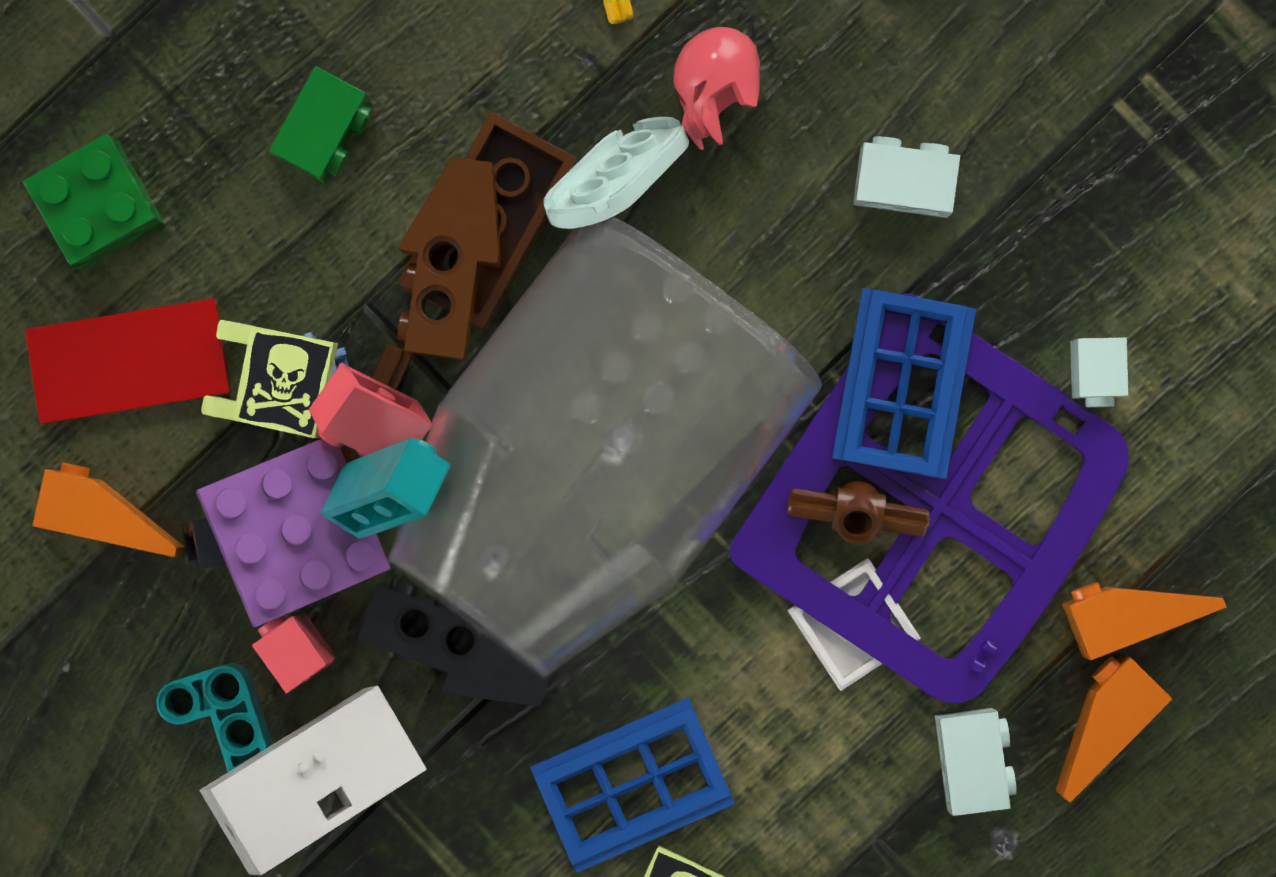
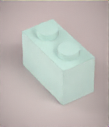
(906, 177)
(974, 761)

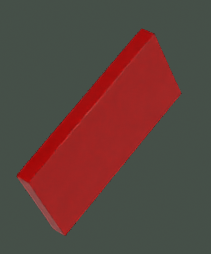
(127, 361)

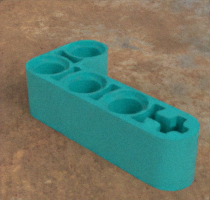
(223, 711)

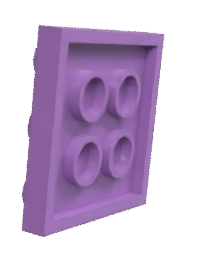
(277, 539)

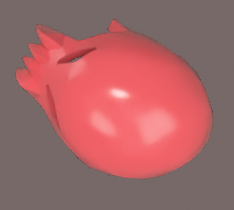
(711, 75)

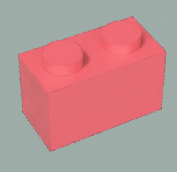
(366, 413)
(293, 650)

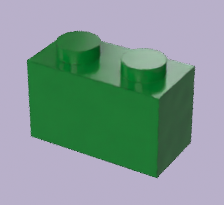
(322, 125)

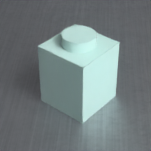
(1099, 370)

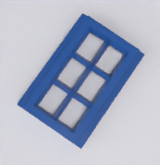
(947, 390)
(651, 824)

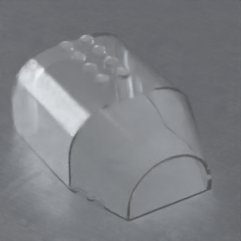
(598, 445)

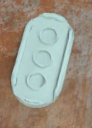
(615, 173)

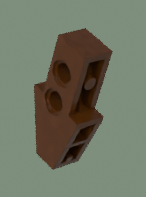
(457, 214)

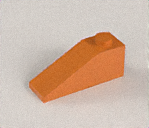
(94, 510)
(1120, 617)
(1111, 717)

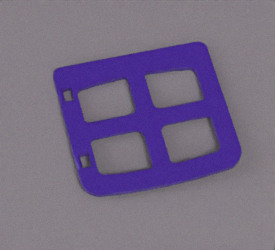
(770, 535)

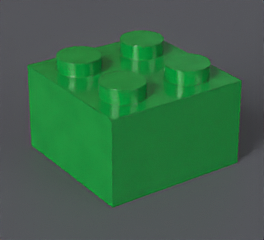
(93, 202)

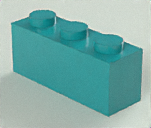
(386, 488)

